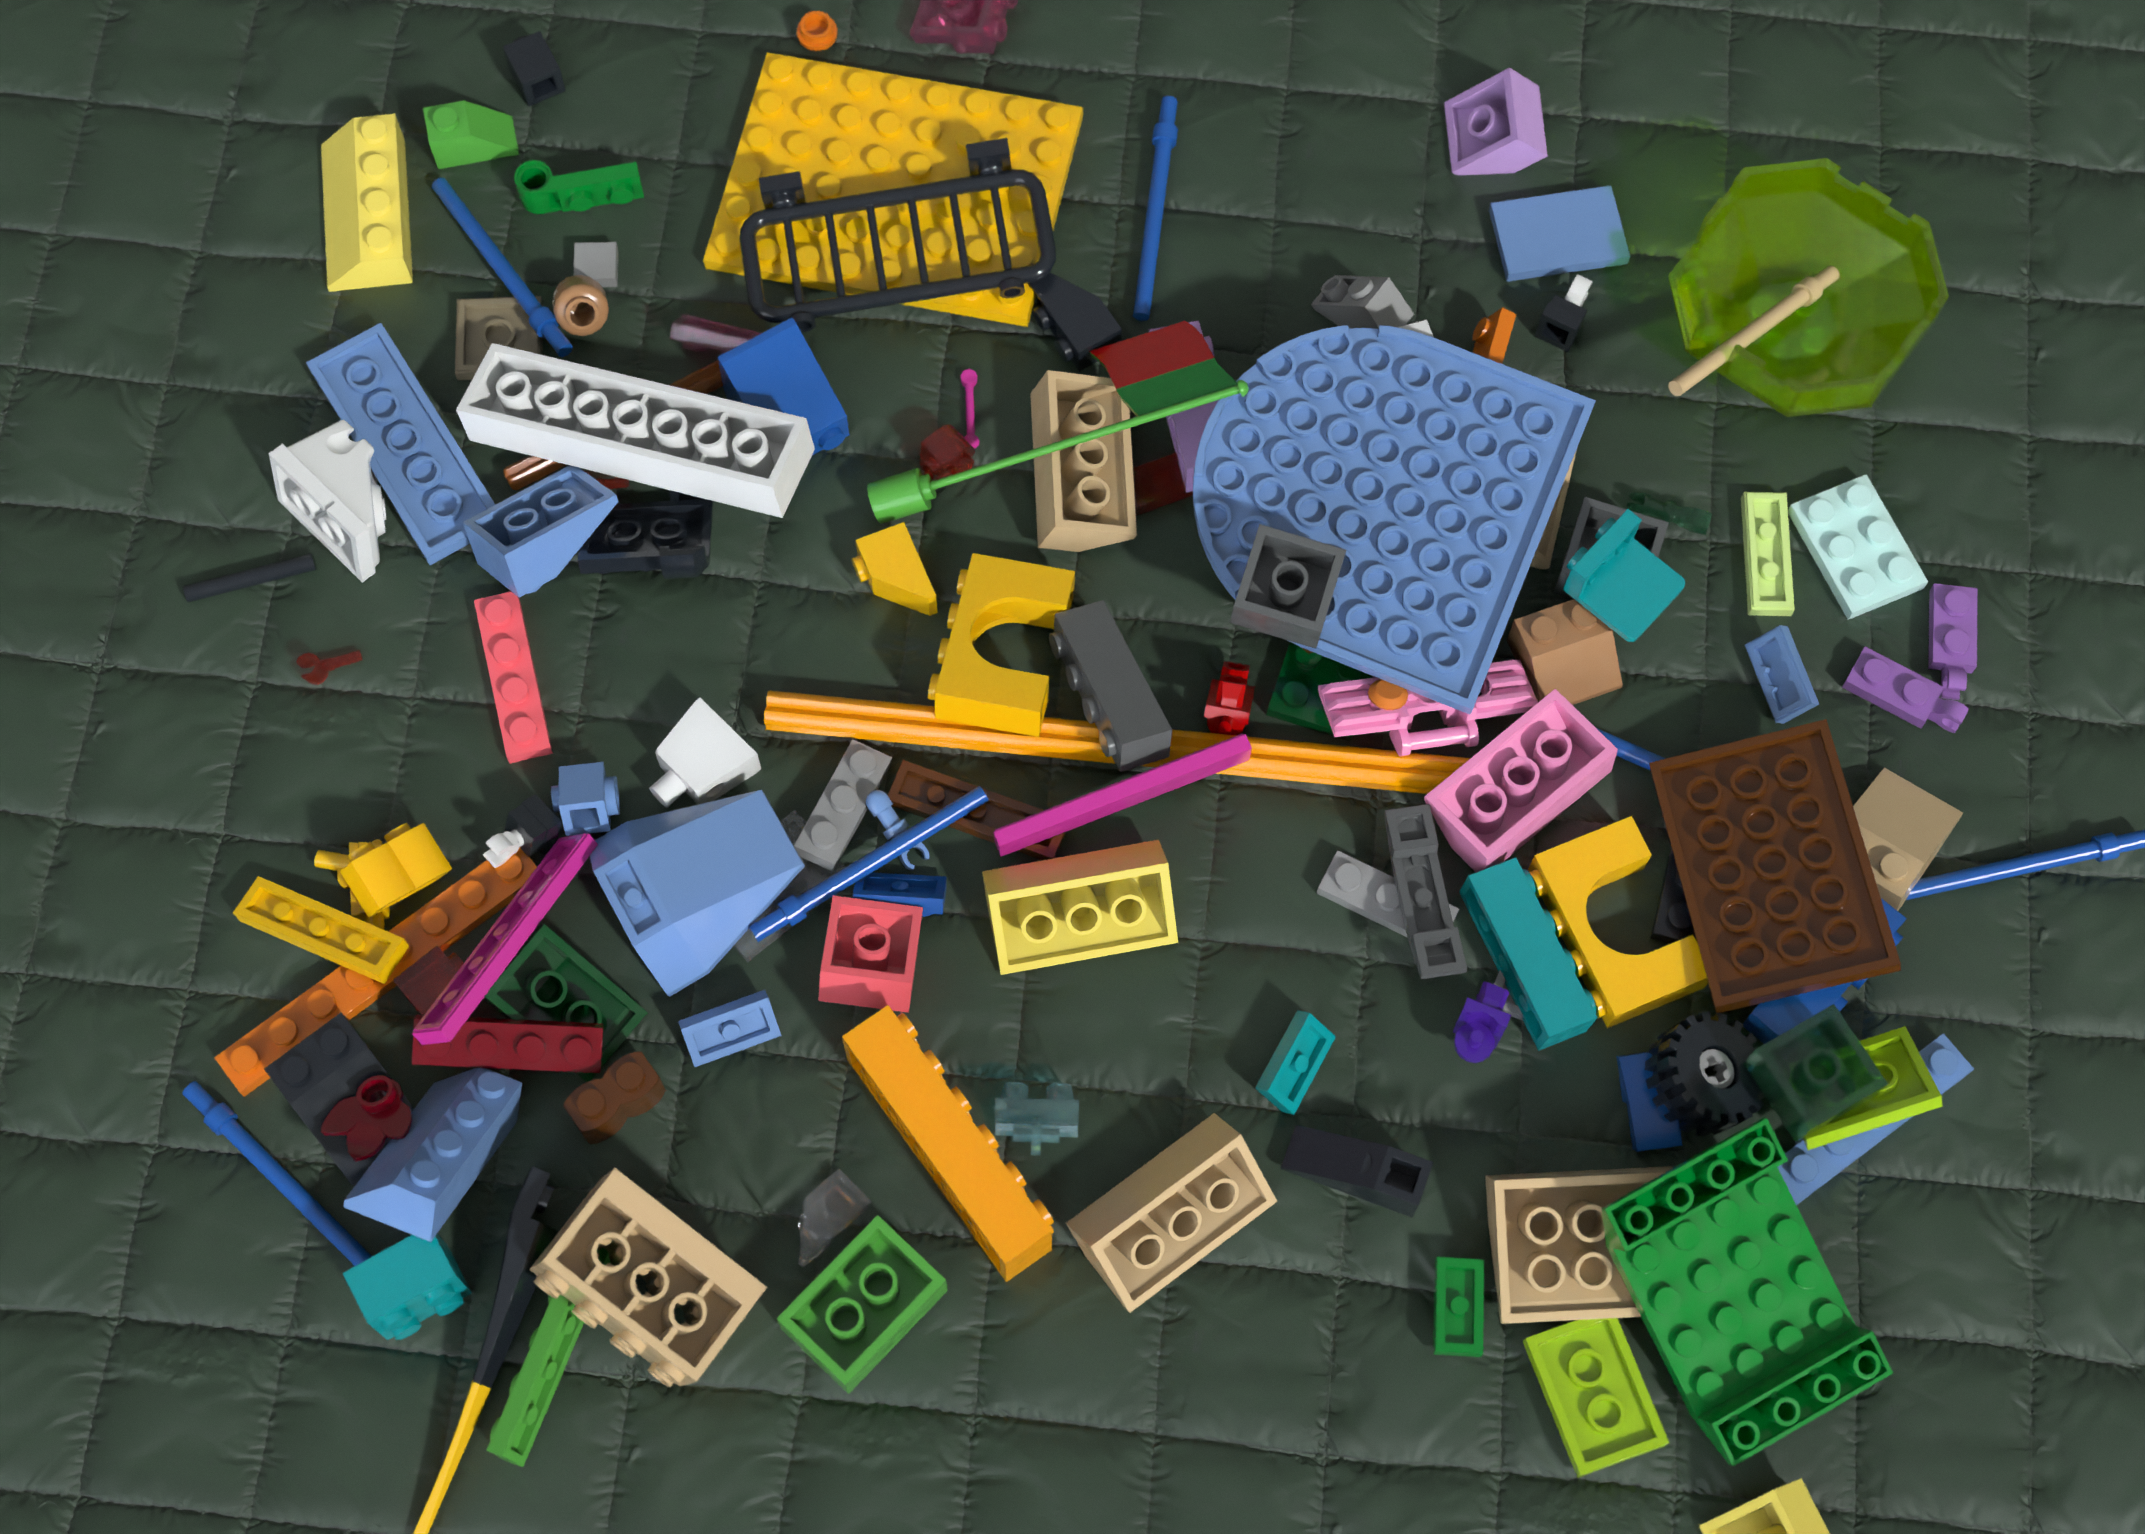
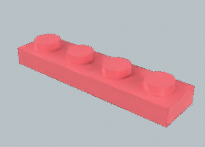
(513, 677)

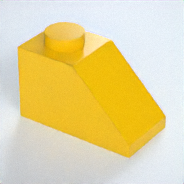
(895, 569)

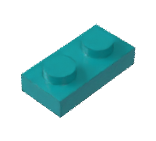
(1295, 1062)

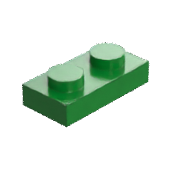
(1458, 1307)

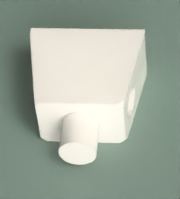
(702, 758)

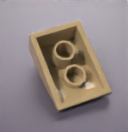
(1901, 832)

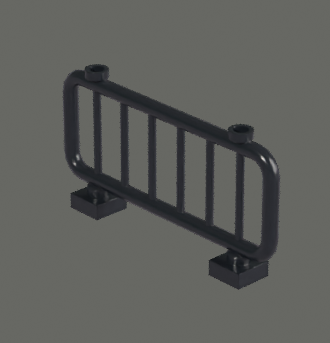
(988, 169)

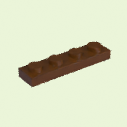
(928, 791)

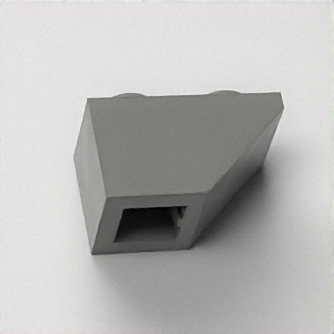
(1362, 302)

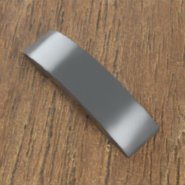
(1422, 892)

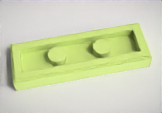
(1767, 554)

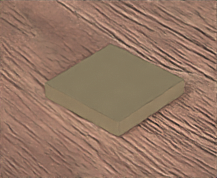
(488, 322)

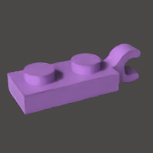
(1952, 636)
(1902, 692)

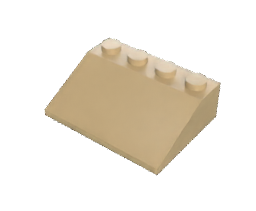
(1553, 1244)

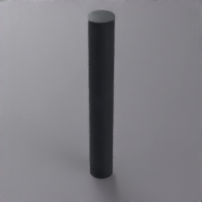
(249, 577)

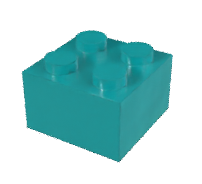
(407, 1285)

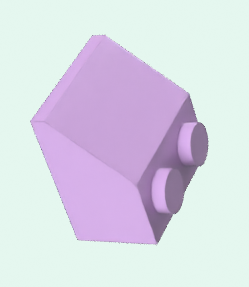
(1496, 126)

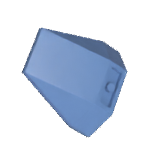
(694, 881)

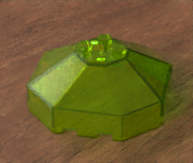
(1790, 226)

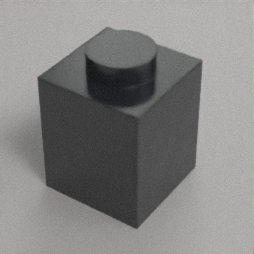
(534, 68)

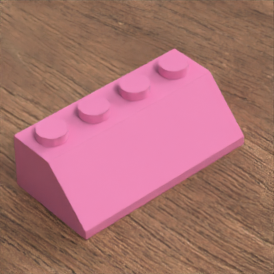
(1520, 782)

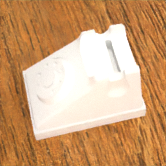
(334, 494)

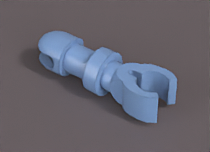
(880, 806)

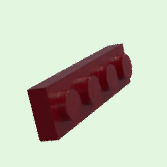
(517, 1046)

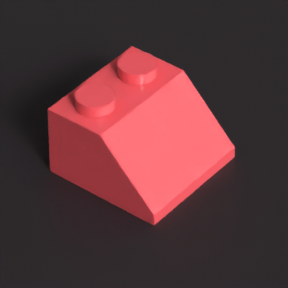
(870, 953)

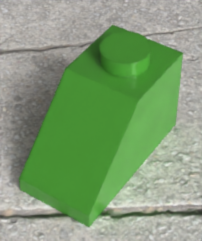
(468, 134)

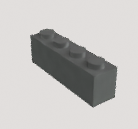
(1110, 686)

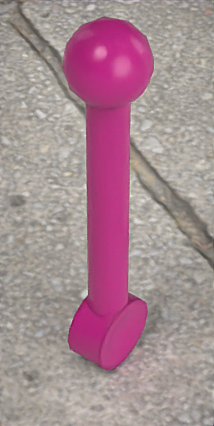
(969, 380)

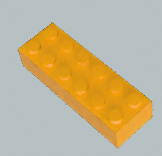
(948, 1143)

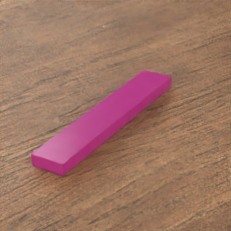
(1122, 794)
(504, 940)

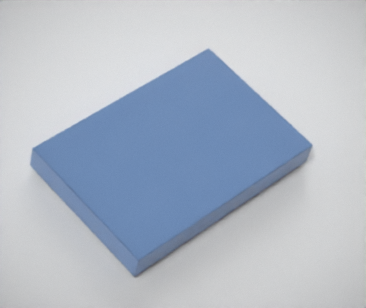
(1559, 233)

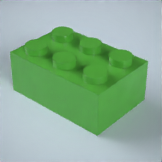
(862, 1304)

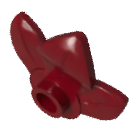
(370, 1117)

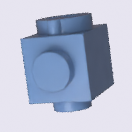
(585, 798)

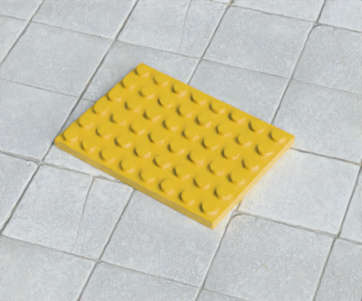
(883, 132)

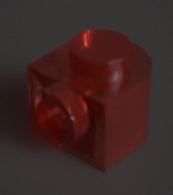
(946, 453)

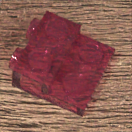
(966, 24)

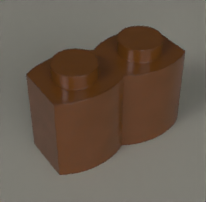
(625, 1091)

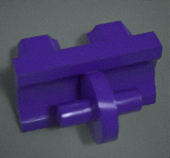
(1481, 1023)

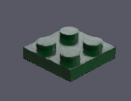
(1296, 689)

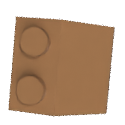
(1566, 652)

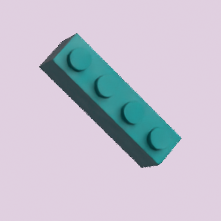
(1528, 953)

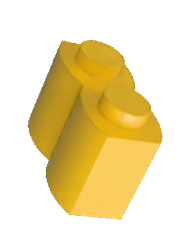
(394, 869)

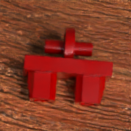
(1229, 700)

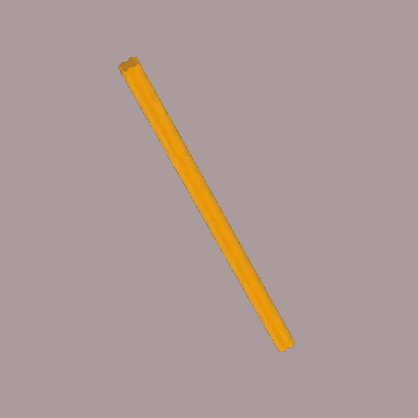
(1081, 741)

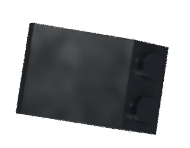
(322, 1073)

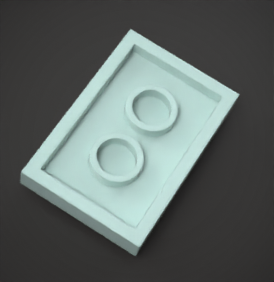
(1857, 546)

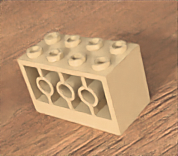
(674, 1262)

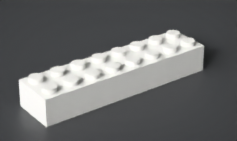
(637, 429)

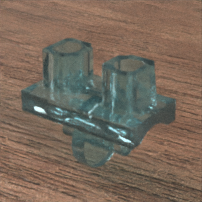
(1036, 1118)

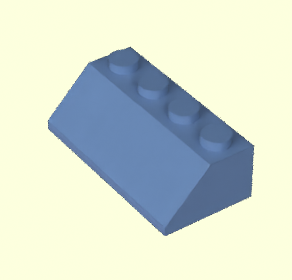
(449, 1143)

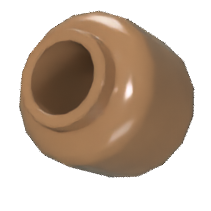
(575, 317)

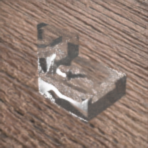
(827, 1213)

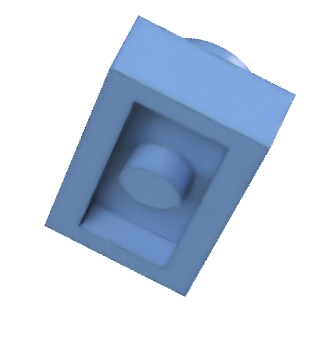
(729, 1028)

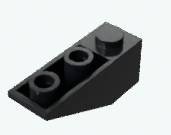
(1075, 319)
(1359, 1168)

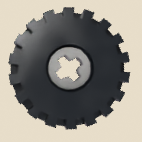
(1681, 1081)

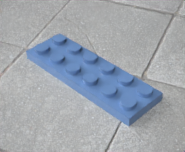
(412, 447)

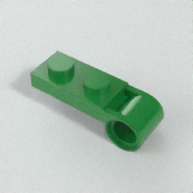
(576, 190)

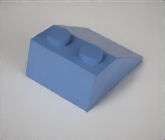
(539, 529)

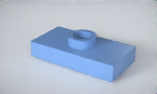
(1781, 674)

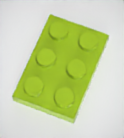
(1907, 1093)
(1595, 1393)

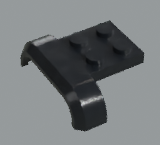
(652, 537)

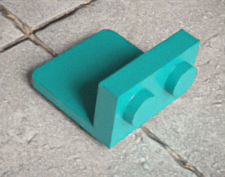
(1622, 579)

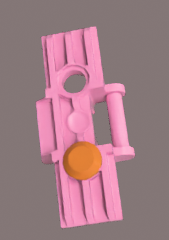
(1381, 706)

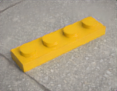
(321, 929)

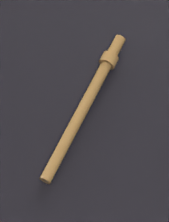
(1803, 294)

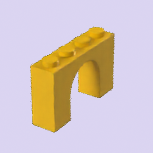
(991, 595)
(1618, 981)

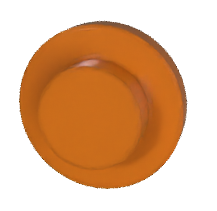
(816, 31)

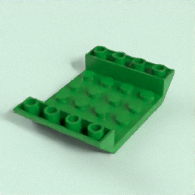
(1739, 1295)

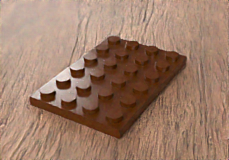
(1773, 867)

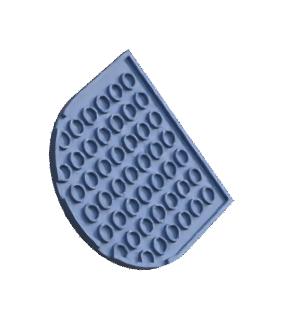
(1412, 464)

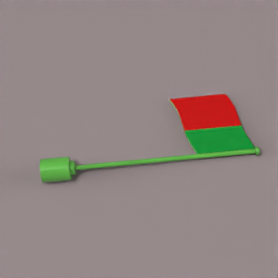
(1153, 377)

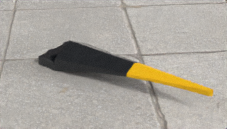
(515, 1287)

